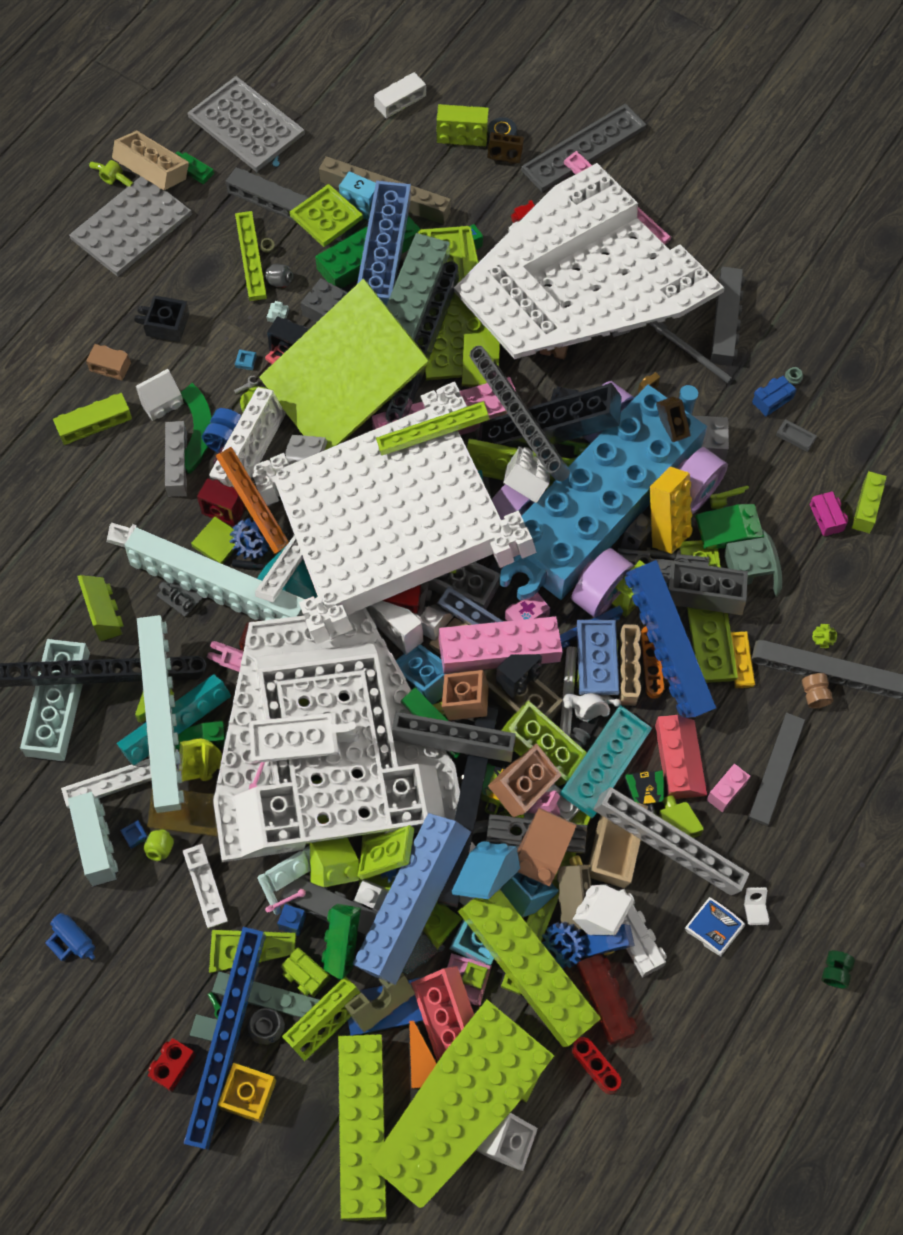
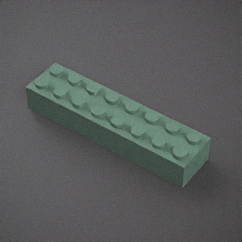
(417, 281)

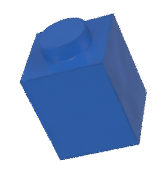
(291, 919)

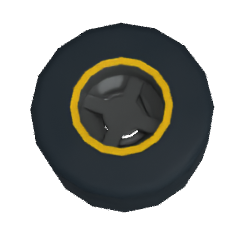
(501, 125)

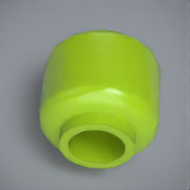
(158, 845)

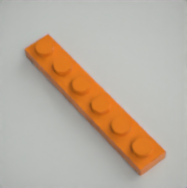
(252, 499)

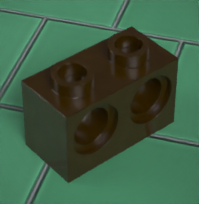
(505, 143)

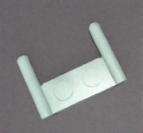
(283, 874)

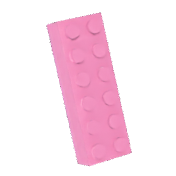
(492, 643)

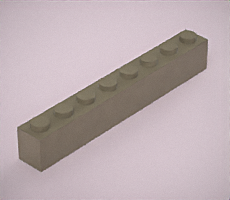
(422, 202)

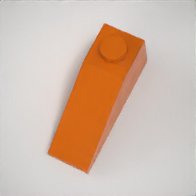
(421, 1058)

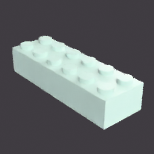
(53, 706)

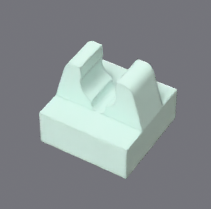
(277, 309)

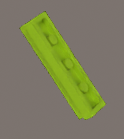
(322, 1016)

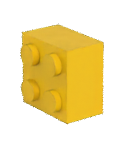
(247, 1092)

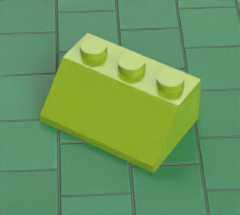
(101, 606)

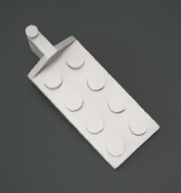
(298, 737)

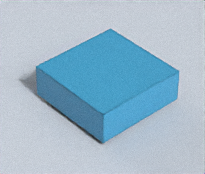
(245, 360)

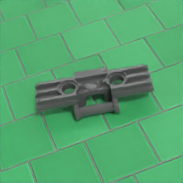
(635, 555)
(500, 827)

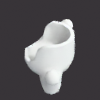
(590, 705)

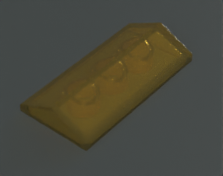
(195, 817)

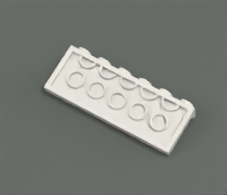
(253, 432)

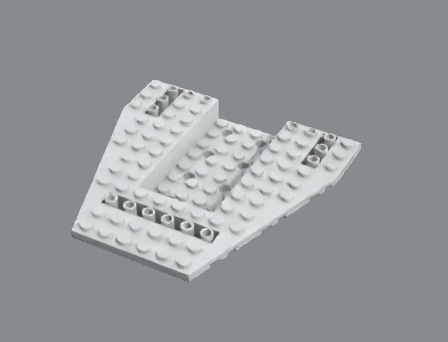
(570, 232)
(281, 813)

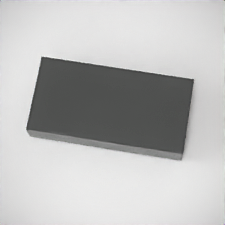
(796, 435)

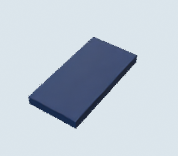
(399, 1017)

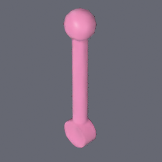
(254, 784)
(301, 893)

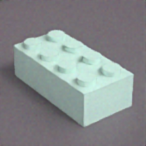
(93, 838)

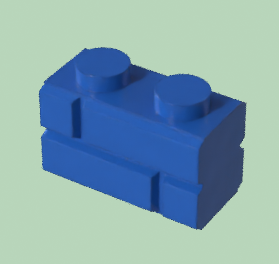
(774, 395)

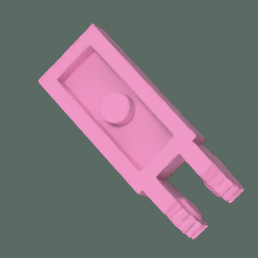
(230, 658)

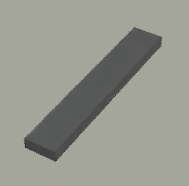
(776, 769)

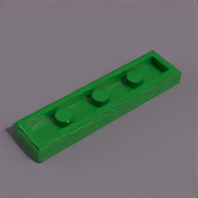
(420, 706)

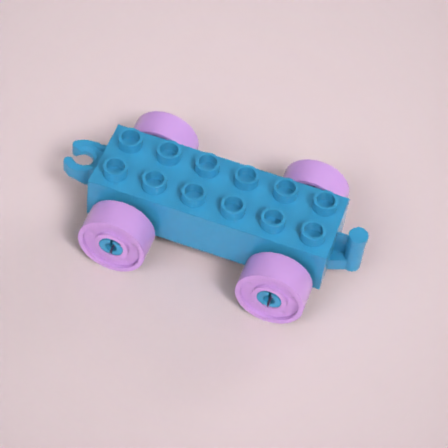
(602, 497)

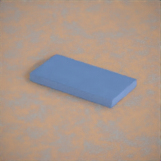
(597, 657)

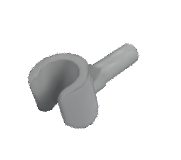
(250, 384)

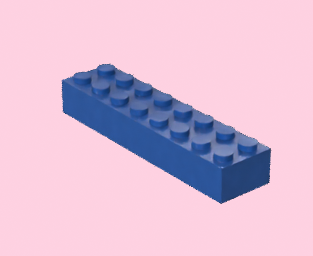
(670, 640)

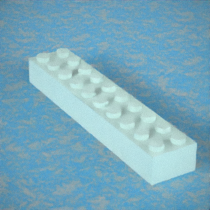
(207, 577)

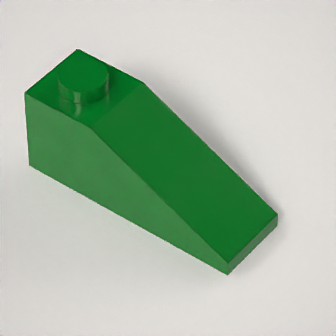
(213, 732)

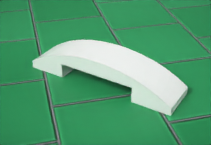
(205, 886)

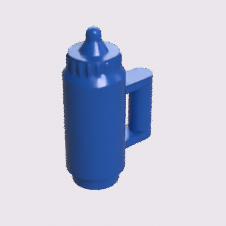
(72, 936)

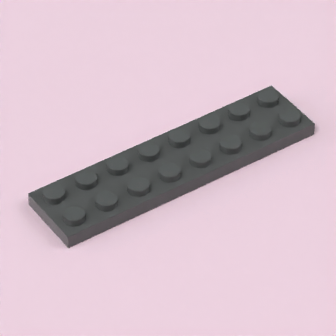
(589, 142)

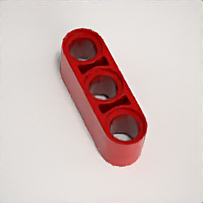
(595, 1055)

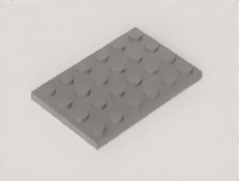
(246, 123)
(130, 225)

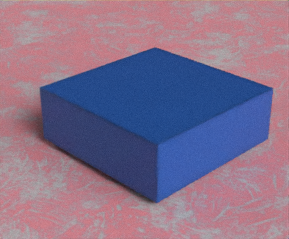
(134, 834)

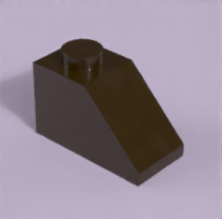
(673, 418)

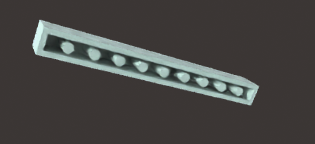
(159, 714)

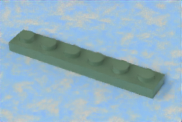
(271, 997)

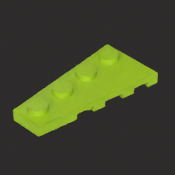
(225, 944)

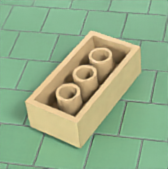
(150, 160)

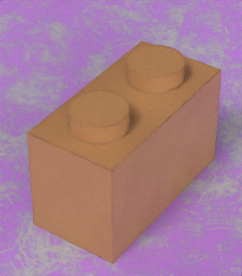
(108, 362)

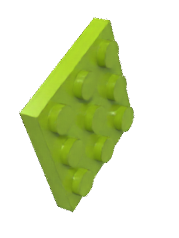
(326, 215)

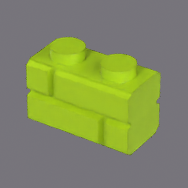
(305, 973)

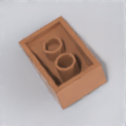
(525, 781)
(544, 846)

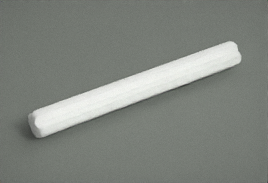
(569, 681)

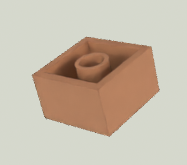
(465, 695)

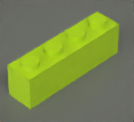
(92, 418)

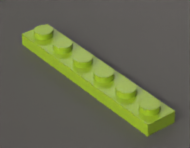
(250, 256)
(432, 428)

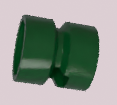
(838, 969)

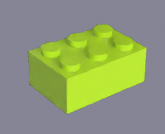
(462, 125)

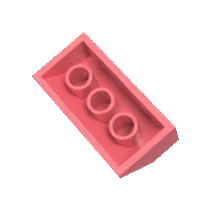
(680, 757)
(443, 1007)

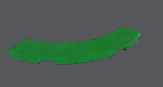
(201, 419)

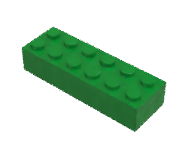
(342, 262)

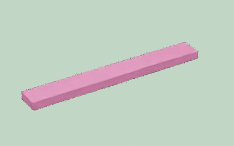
(579, 163)

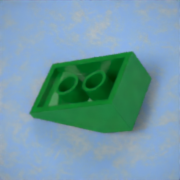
(729, 525)

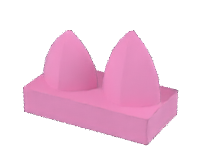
(547, 802)

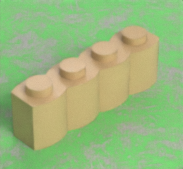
(629, 665)

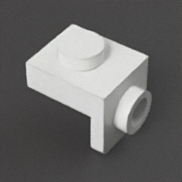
(119, 534)

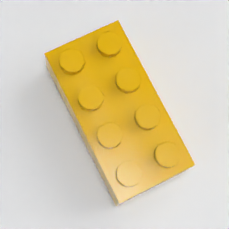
(671, 510)

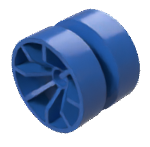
(220, 429)

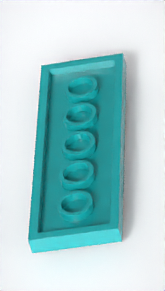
(605, 760)

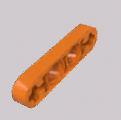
(651, 662)

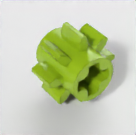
(824, 636)

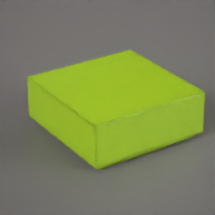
(474, 975)

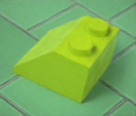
(333, 862)

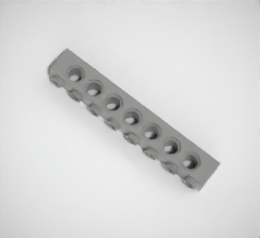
(671, 841)

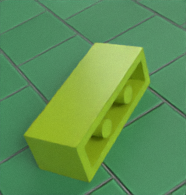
(869, 502)

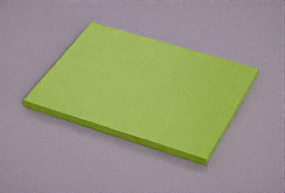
(345, 367)

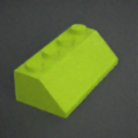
(535, 728)

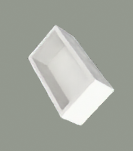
(527, 474)

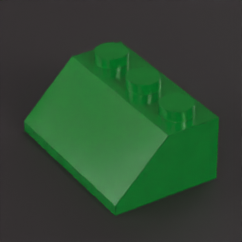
(341, 940)

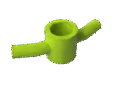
(111, 172)

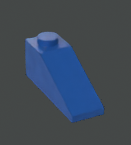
(608, 943)

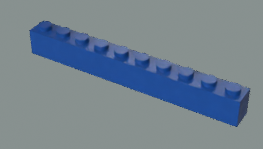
(225, 1038)

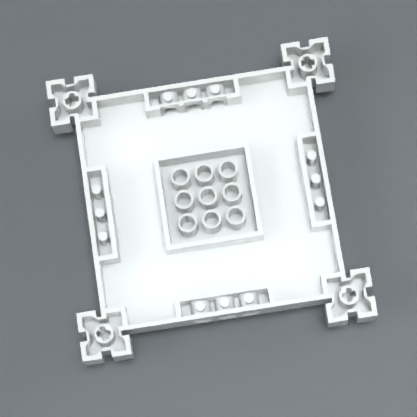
(388, 519)

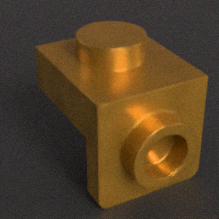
(652, 380)

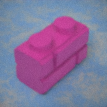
(828, 513)

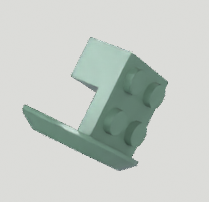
(756, 557)

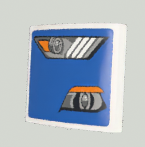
(715, 926)

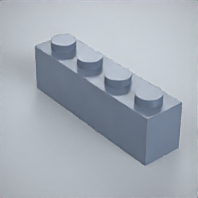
(464, 608)

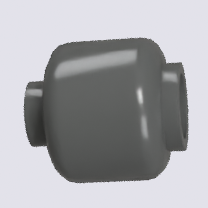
(279, 275)

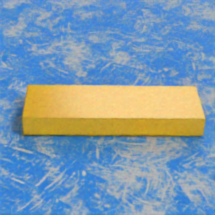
(742, 660)

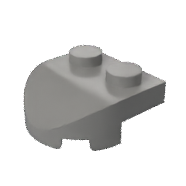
(304, 447)

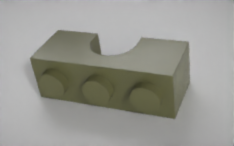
(369, 1012)

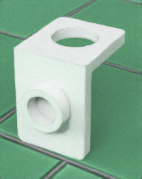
(756, 908)

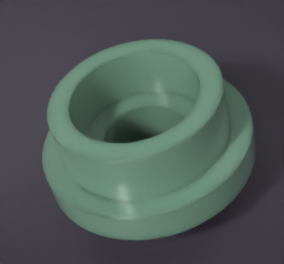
(794, 371)

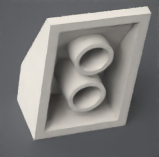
(398, 625)

